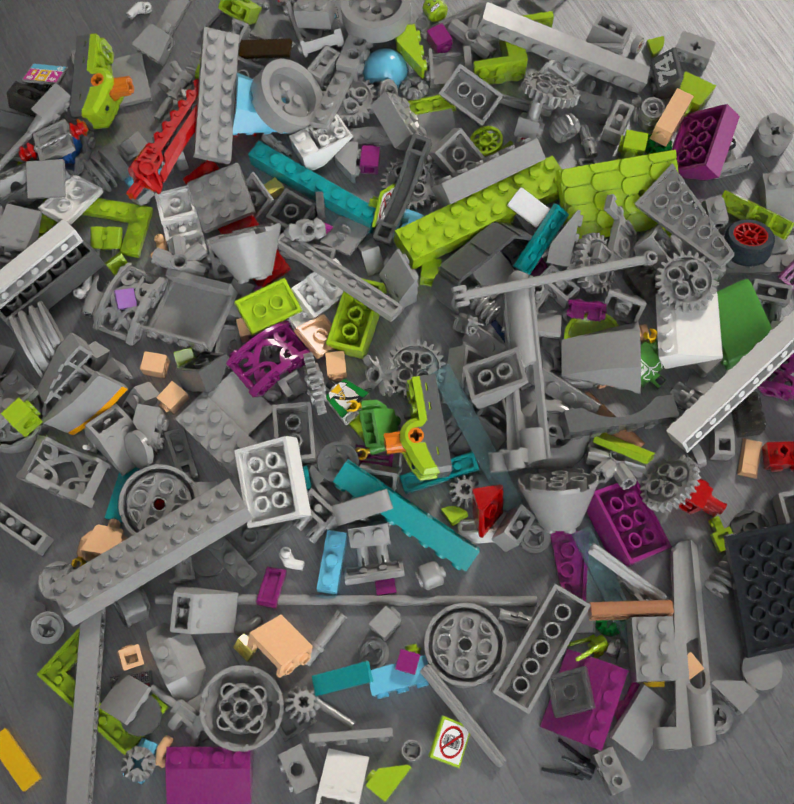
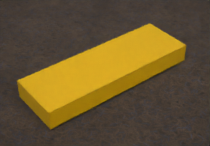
(17, 761)

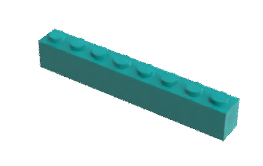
(309, 183)
(410, 517)

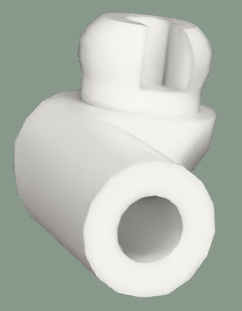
(139, 8)
(81, 293)
(289, 561)

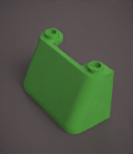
(741, 321)

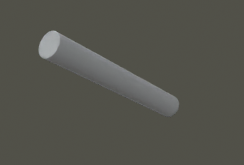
(334, 713)

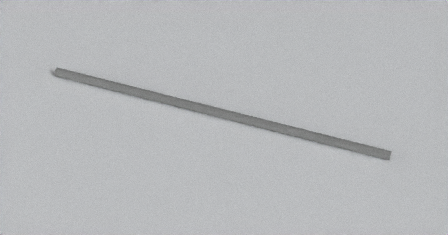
(402, 600)

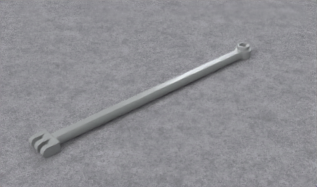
(466, 295)

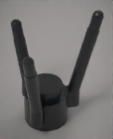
(583, 767)

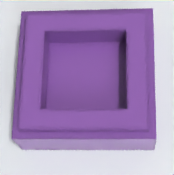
(125, 298)

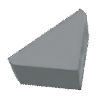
(371, 257)

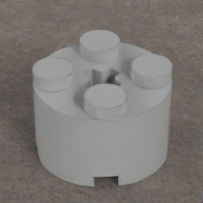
(772, 135)

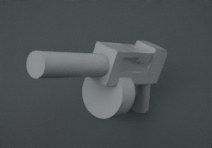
(182, 80)
(182, 714)

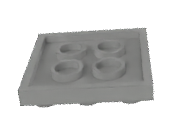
(221, 197)

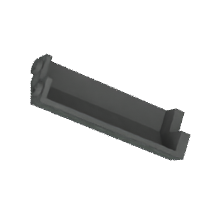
(15, 125)

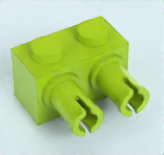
(632, 144)

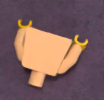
(99, 541)

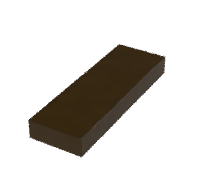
(265, 48)

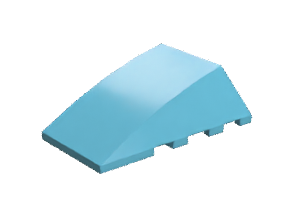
(245, 117)

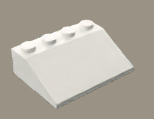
(688, 335)
(273, 481)

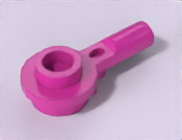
(622, 704)

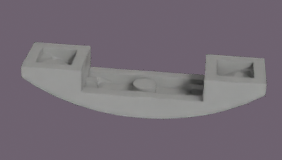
(321, 484)

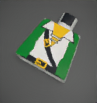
(340, 394)

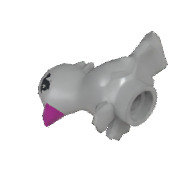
(307, 230)

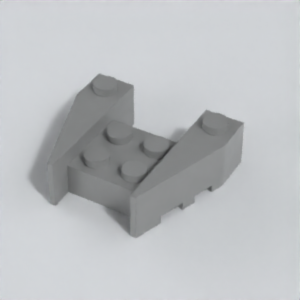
(68, 368)

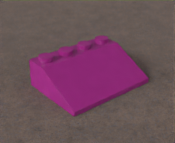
(704, 142)
(626, 524)
(591, 725)
(208, 775)

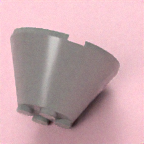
(248, 251)
(559, 497)

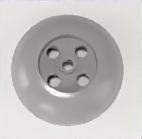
(572, 450)
(226, 688)

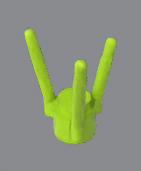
(596, 646)

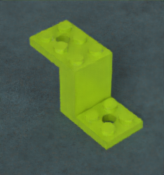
(513, 60)

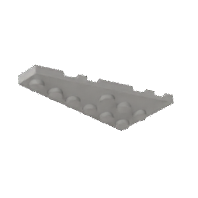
(680, 212)

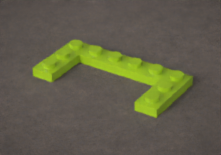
(136, 215)
(56, 676)

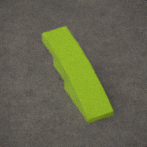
(748, 210)

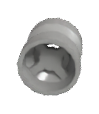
(411, 750)

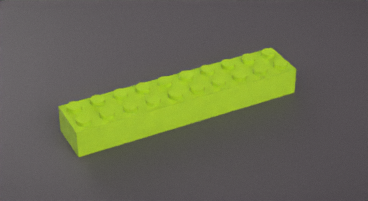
(462, 220)

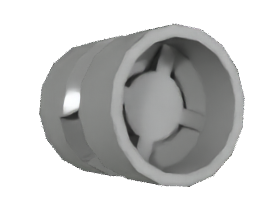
(650, 113)

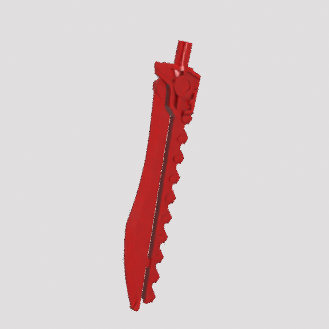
(148, 162)

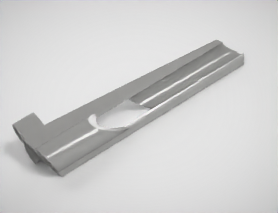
(692, 706)

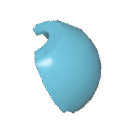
(385, 64)

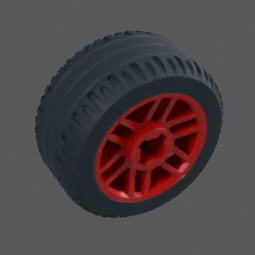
(750, 242)

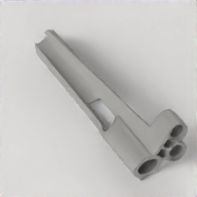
(526, 435)

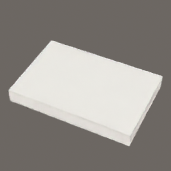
(79, 196)

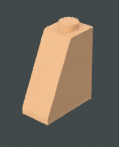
(671, 117)

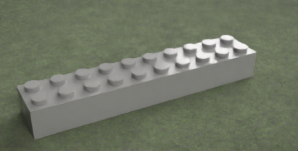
(150, 552)

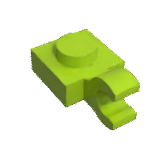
(717, 537)

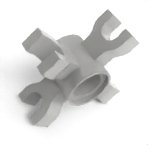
(379, 375)

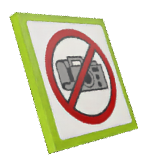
(381, 203)
(449, 742)

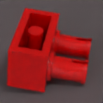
(778, 456)
(703, 500)

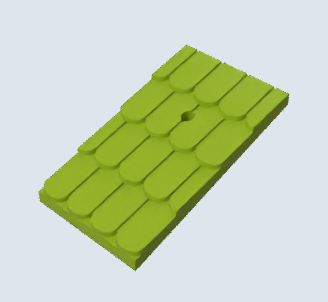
(627, 178)

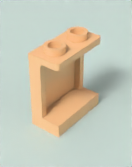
(281, 645)

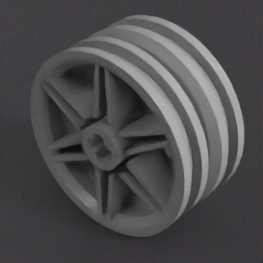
(37, 335)

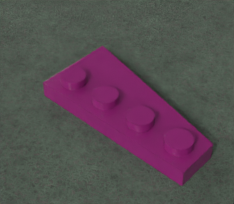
(569, 564)

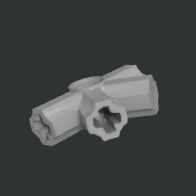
(469, 36)
(180, 253)
(614, 464)

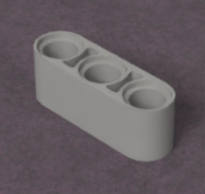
(362, 507)

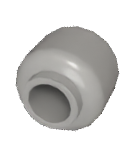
(430, 575)

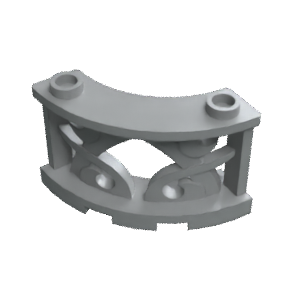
(313, 42)
(150, 284)
(81, 493)

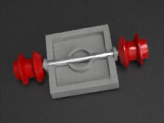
(54, 141)

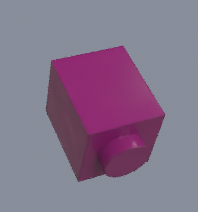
(439, 39)
(370, 159)

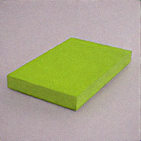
(268, 306)

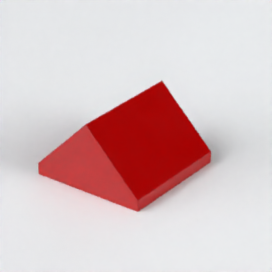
(487, 507)

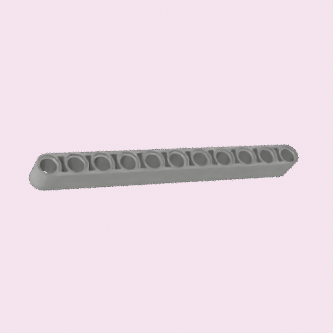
(86, 709)

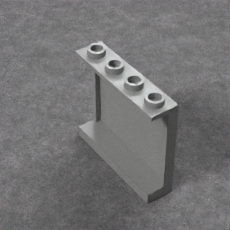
(191, 311)

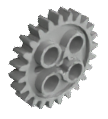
(550, 90)
(356, 101)
(429, 177)
(702, 275)
(593, 283)
(407, 368)
(315, 383)
(674, 471)

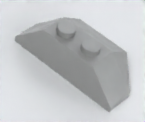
(177, 661)

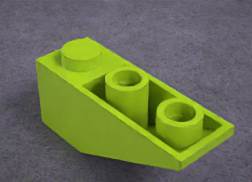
(409, 48)

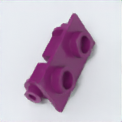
(579, 307)

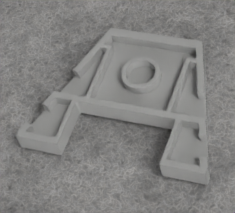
(622, 236)

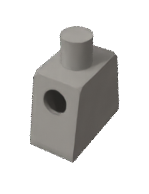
(155, 42)
(717, 212)

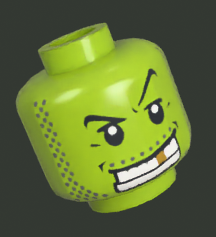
(435, 10)

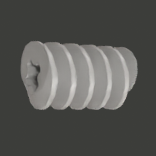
(484, 308)
(719, 579)

